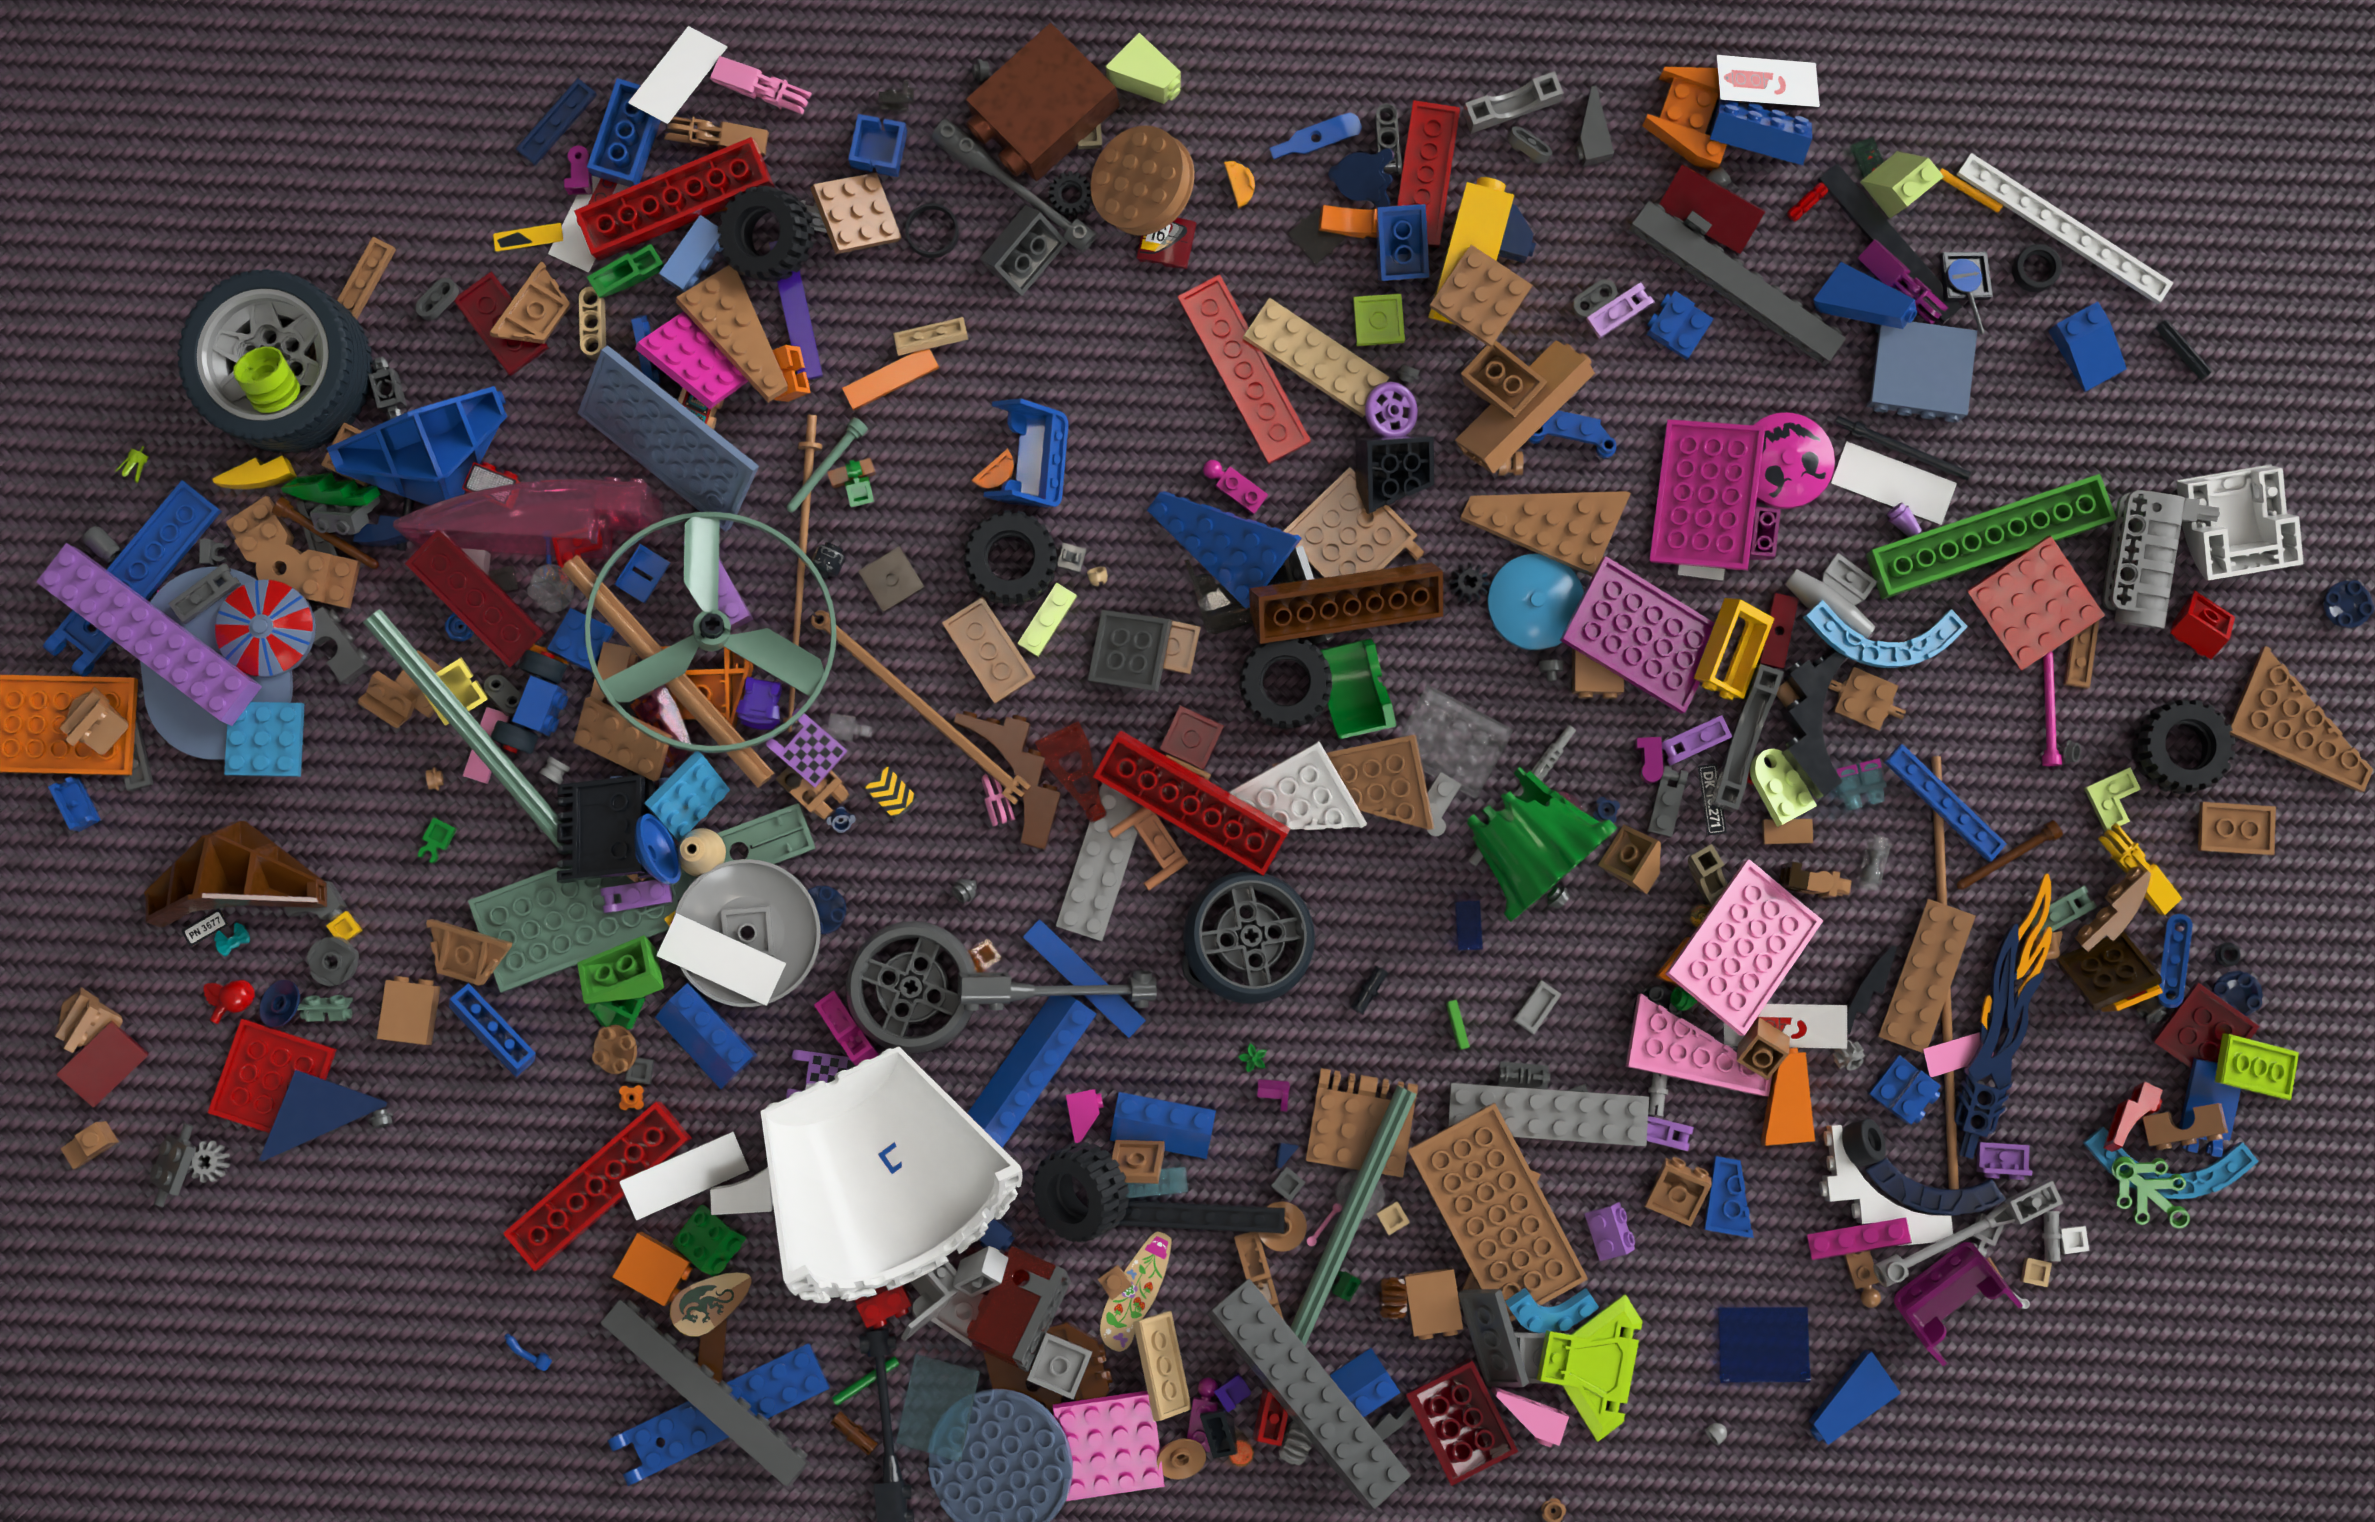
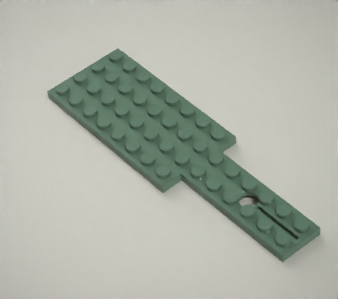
(565, 922)

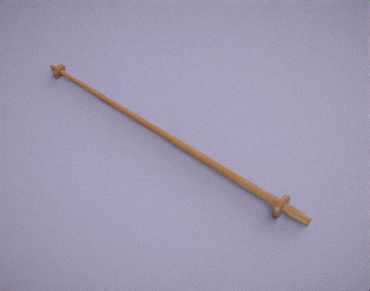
(804, 522)

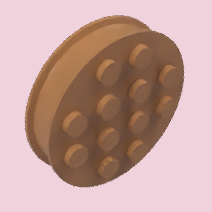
(1142, 180)

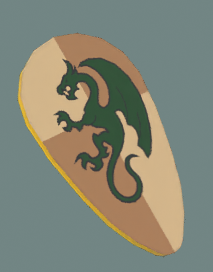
(708, 1302)

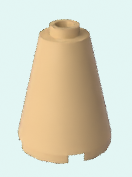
(709, 851)

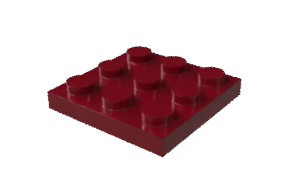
(2198, 1026)

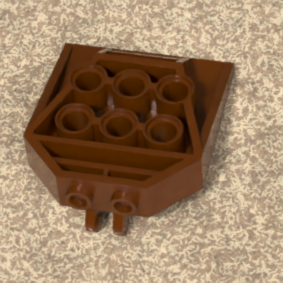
(1094, 1381)

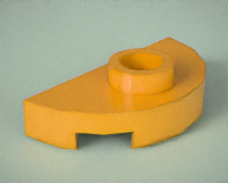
(1241, 182)

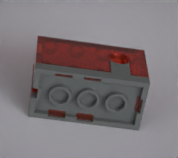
(1016, 1316)

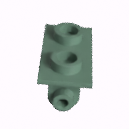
(314, 1008)

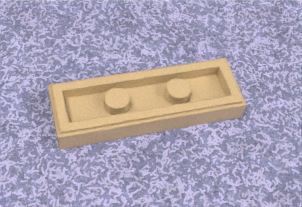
(930, 336)

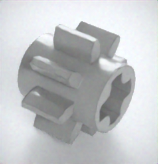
(1850, 1057)

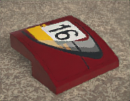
(1170, 245)

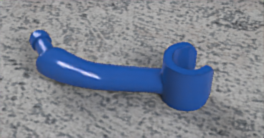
(541, 1362)

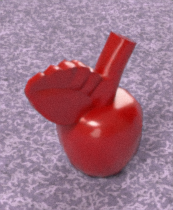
(231, 997)

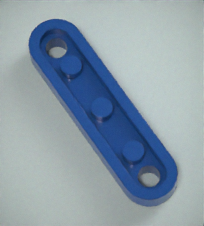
(2175, 960)

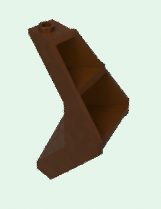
(231, 870)

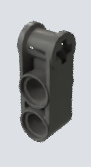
(1389, 129)

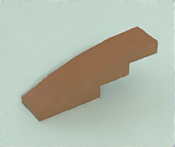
(1256, 1266)

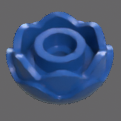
(452, 628)

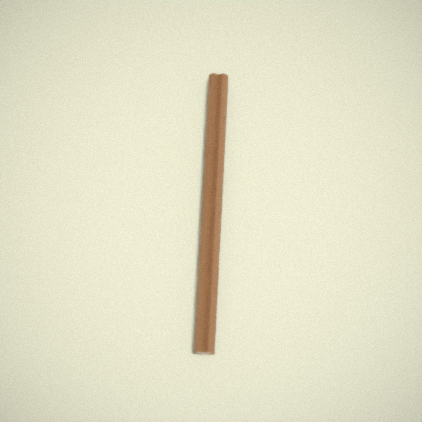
(681, 686)

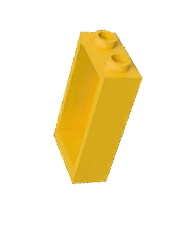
(1746, 654)

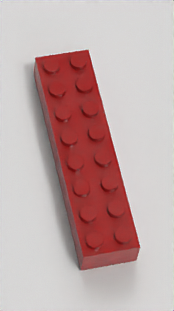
(671, 199)
(1191, 802)
(595, 1186)

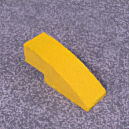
(256, 474)

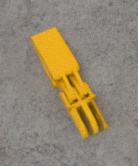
(2128, 855)

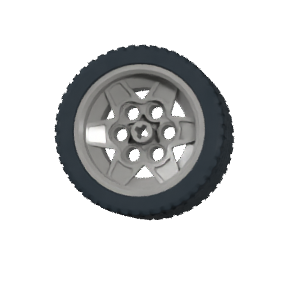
(256, 302)

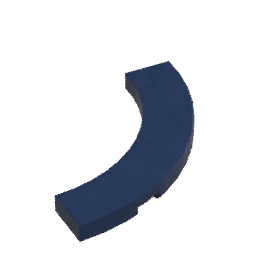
(1931, 1199)

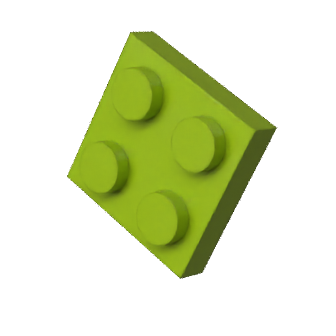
(1378, 319)

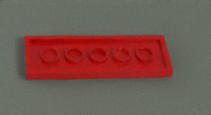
(1429, 162)

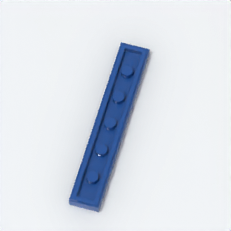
(1945, 803)
(1079, 973)

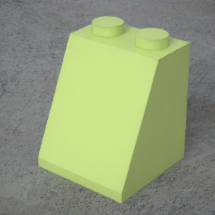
(1144, 71)
(1901, 181)

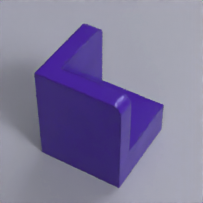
(1232, 1392)

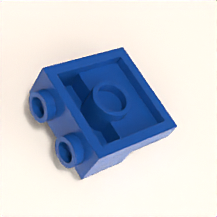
(1679, 324)
(1905, 1090)

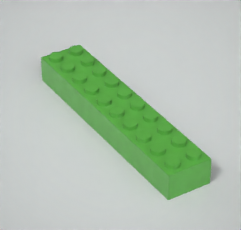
(1990, 536)

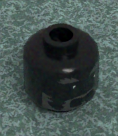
(828, 560)

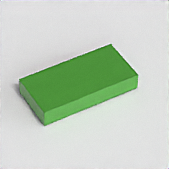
(1457, 1024)

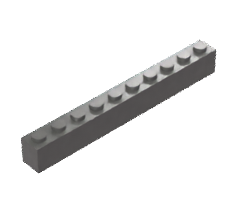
(1737, 283)
(705, 1392)

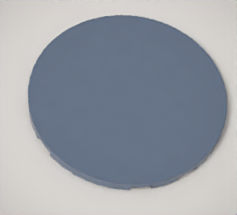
(1011, 1463)

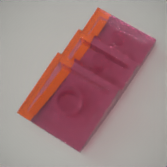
(660, 711)

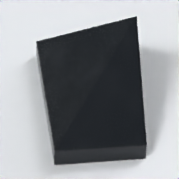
(1220, 1433)

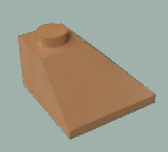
(1633, 859)

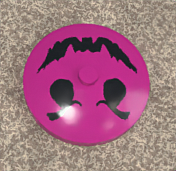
(1794, 461)

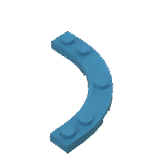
(1882, 653)
(2198, 1183)

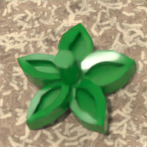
(1253, 1058)

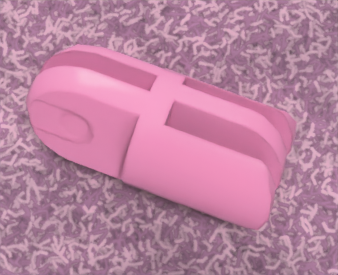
(996, 799)

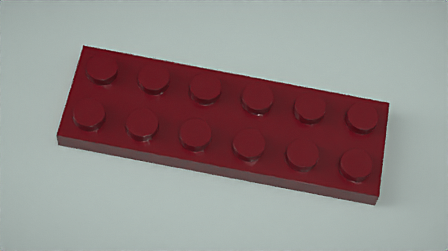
(475, 598)

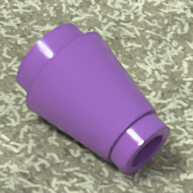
(1904, 520)

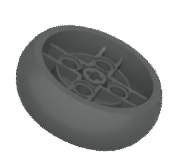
(865, 968)

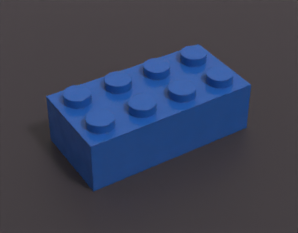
(1761, 130)
(623, 138)

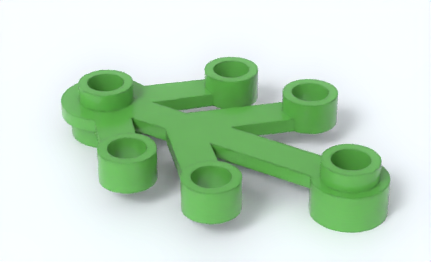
(2148, 1188)

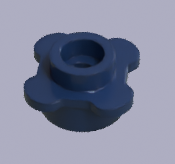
(1602, 803)
(845, 824)

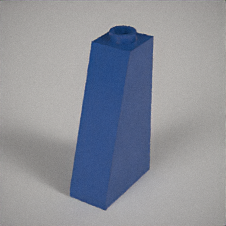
(1865, 299)
(1853, 1399)

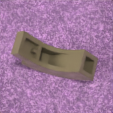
(1707, 873)

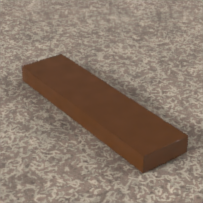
(713, 1349)

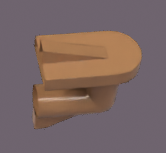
(2054, 951)

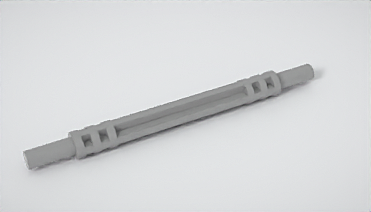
(1540, 770)

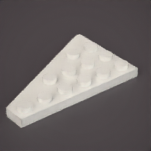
(1303, 793)

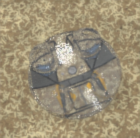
(551, 588)

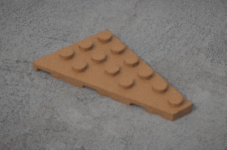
(1556, 525)
(2286, 722)
(1386, 780)

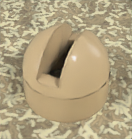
(1097, 575)

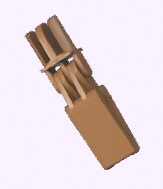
(684, 130)

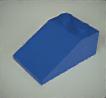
(1402, 242)
(2089, 346)

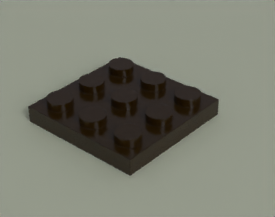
(2109, 971)

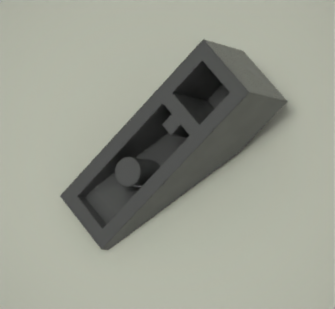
(1594, 139)

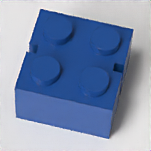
(876, 147)

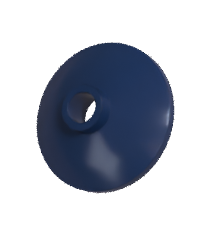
(279, 1003)

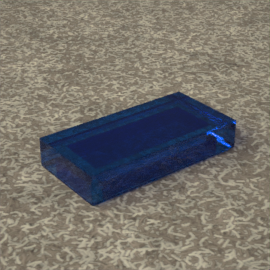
(1468, 925)

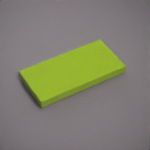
(2256, 1066)

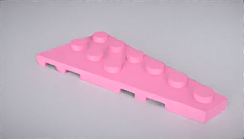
(1683, 1051)

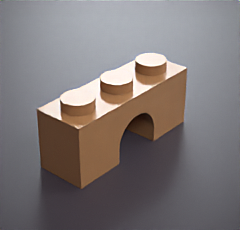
(2208, 1123)

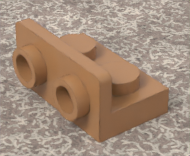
(388, 700)

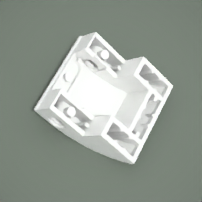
(2251, 527)

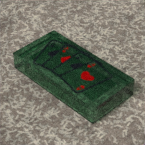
(1866, 156)

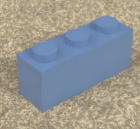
(692, 255)

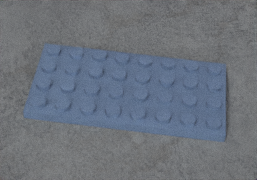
(666, 437)

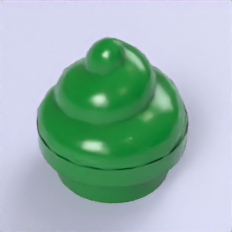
(1682, 999)

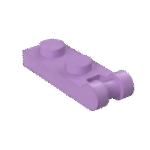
(1619, 311)

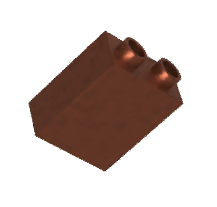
(1041, 104)

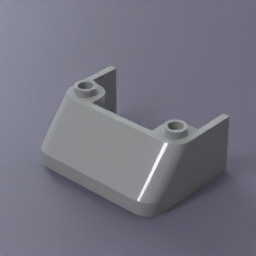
(936, 1292)

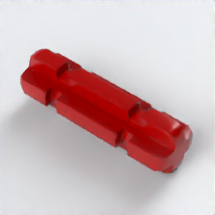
(1807, 202)

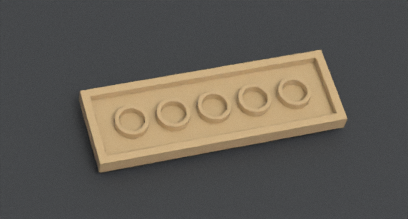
(1314, 356)

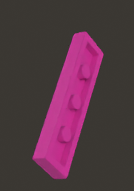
(1859, 1238)

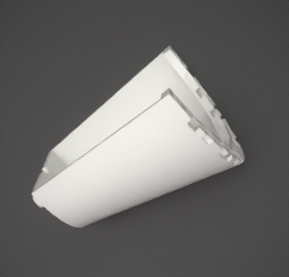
(840, 1209)

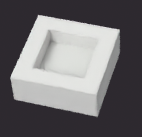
(2074, 1239)

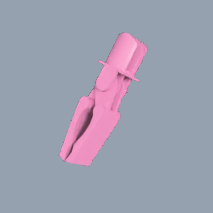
(752, 83)

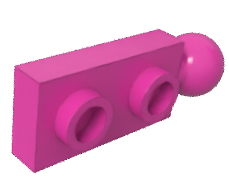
(1235, 486)

